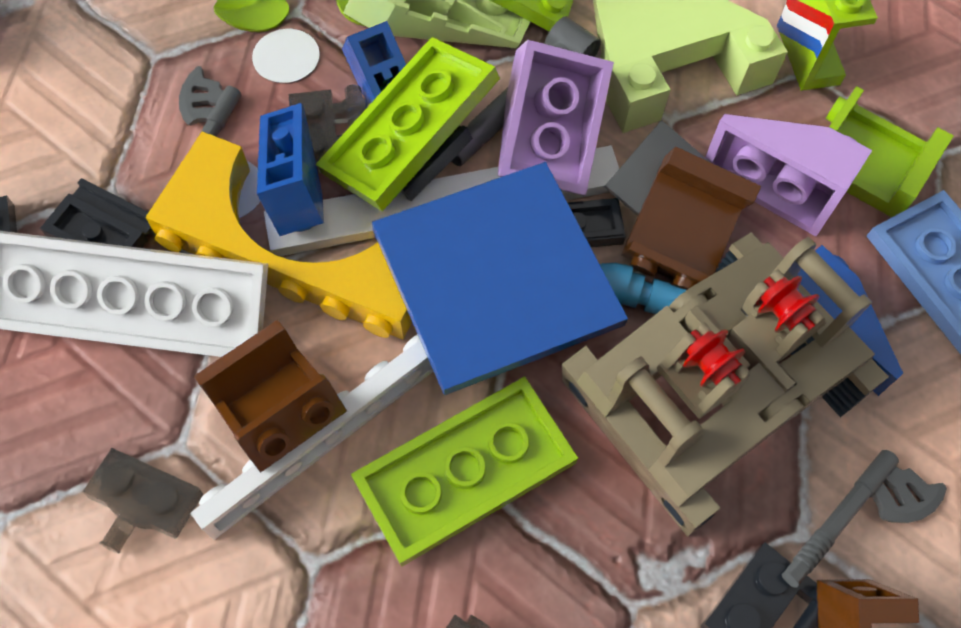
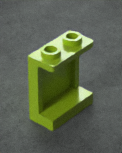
(898, 159)

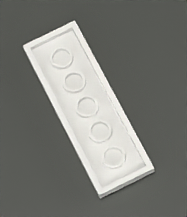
(129, 294)

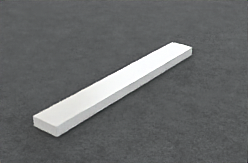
(351, 218)

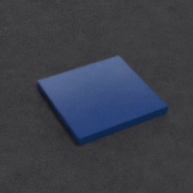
(497, 277)

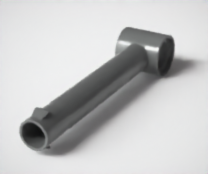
(564, 35)

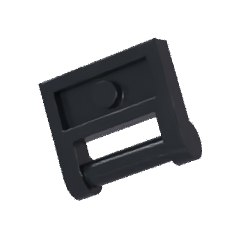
(762, 595)

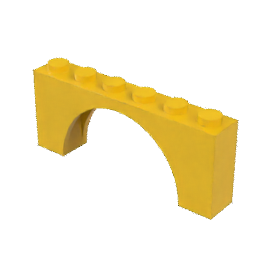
(202, 217)

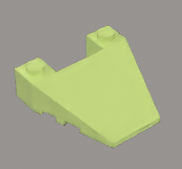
(445, 20)
(667, 34)

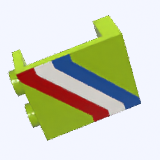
(809, 34)

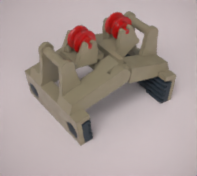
(704, 354)

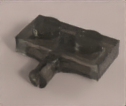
(140, 498)

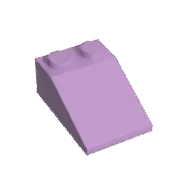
(554, 113)
(796, 164)

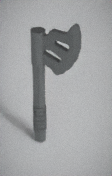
(223, 101)
(869, 485)

